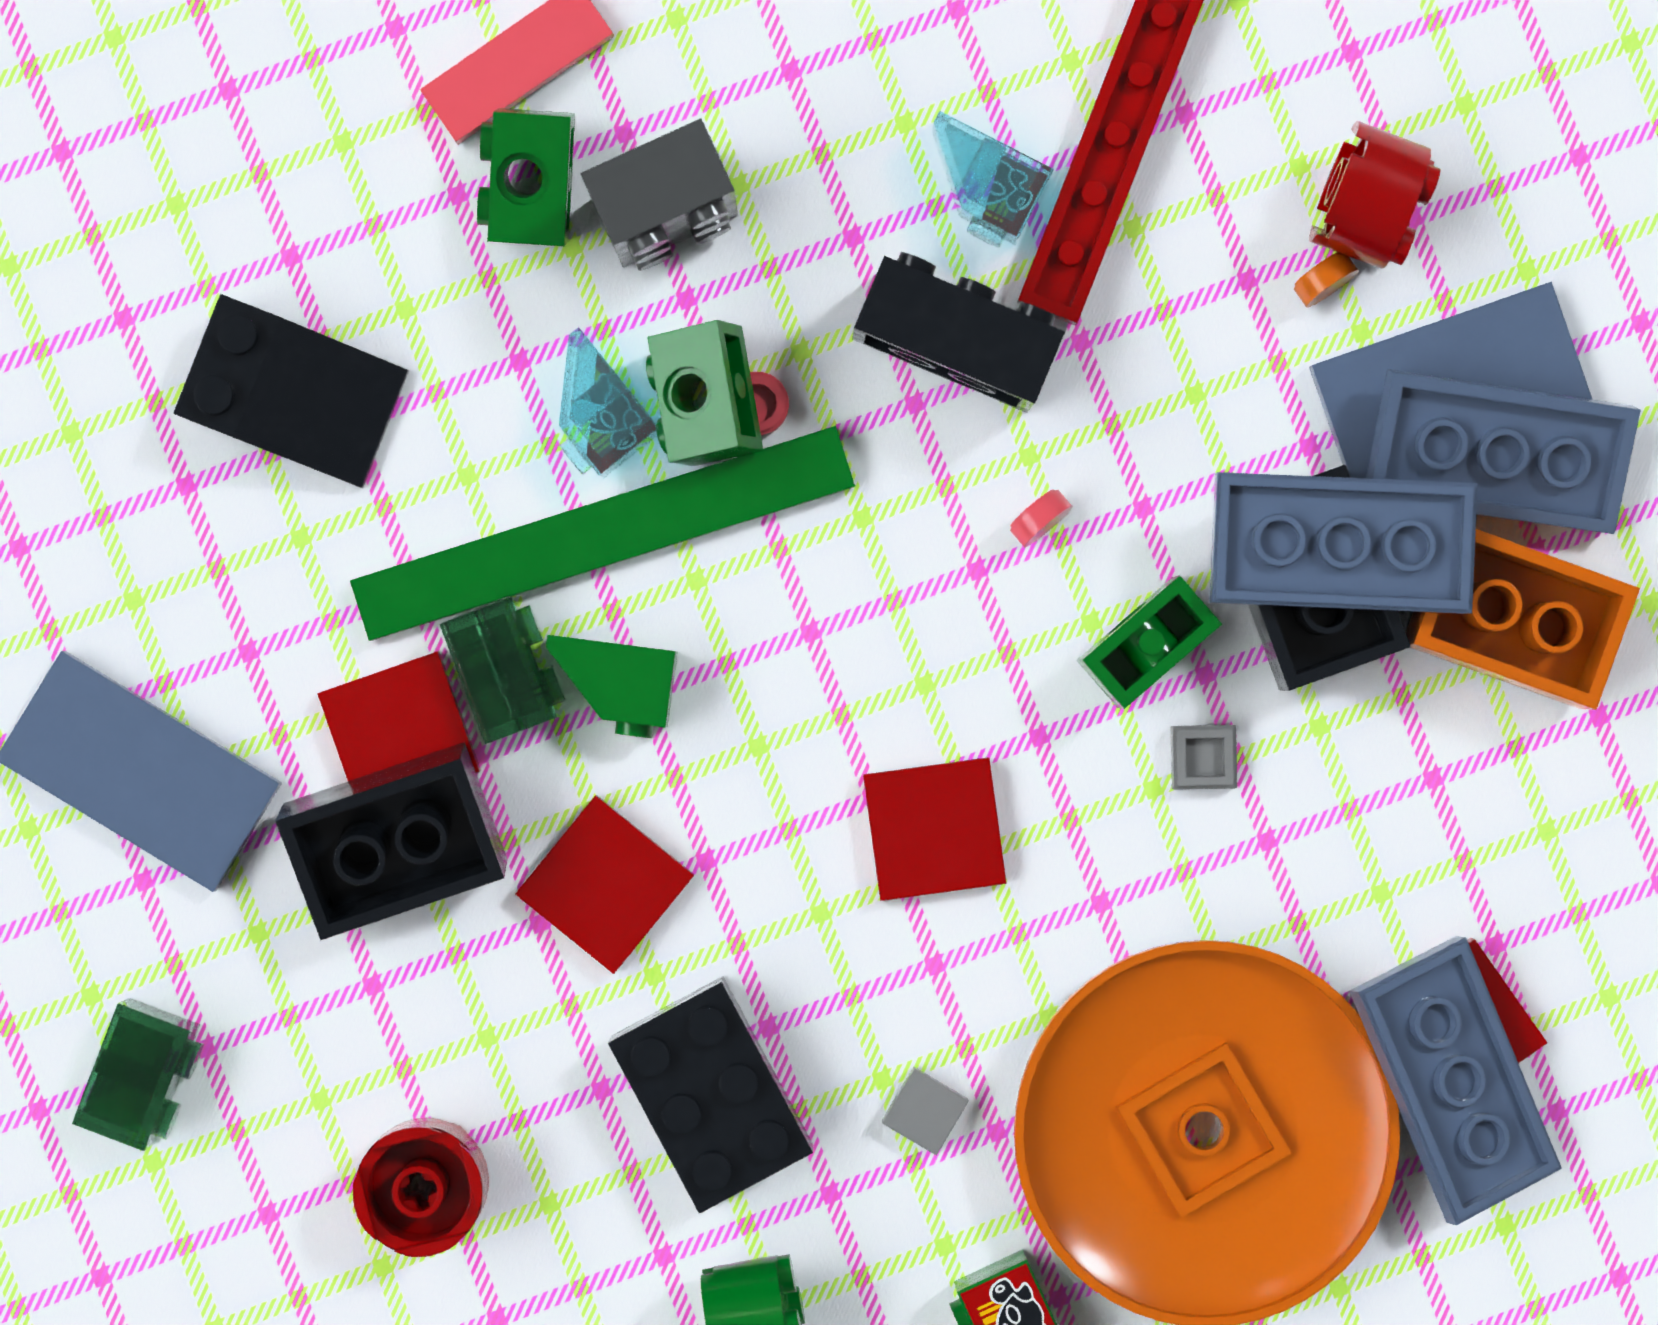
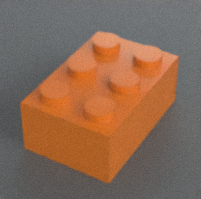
(1533, 623)

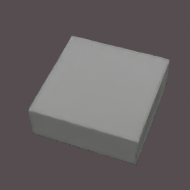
(1203, 757)
(925, 1110)

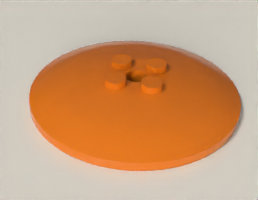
(1222, 1225)

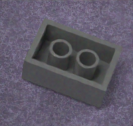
(663, 195)

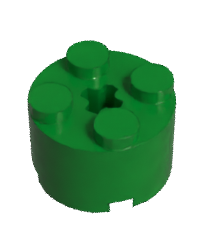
(752, 1293)

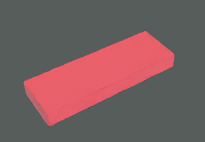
(515, 64)

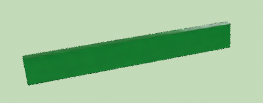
(602, 533)

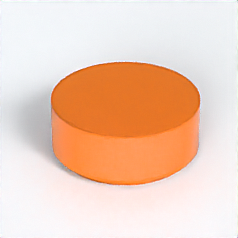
(1325, 279)

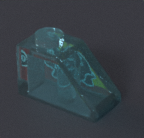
(988, 180)
(599, 412)

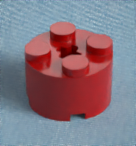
(1374, 196)
(402, 1217)

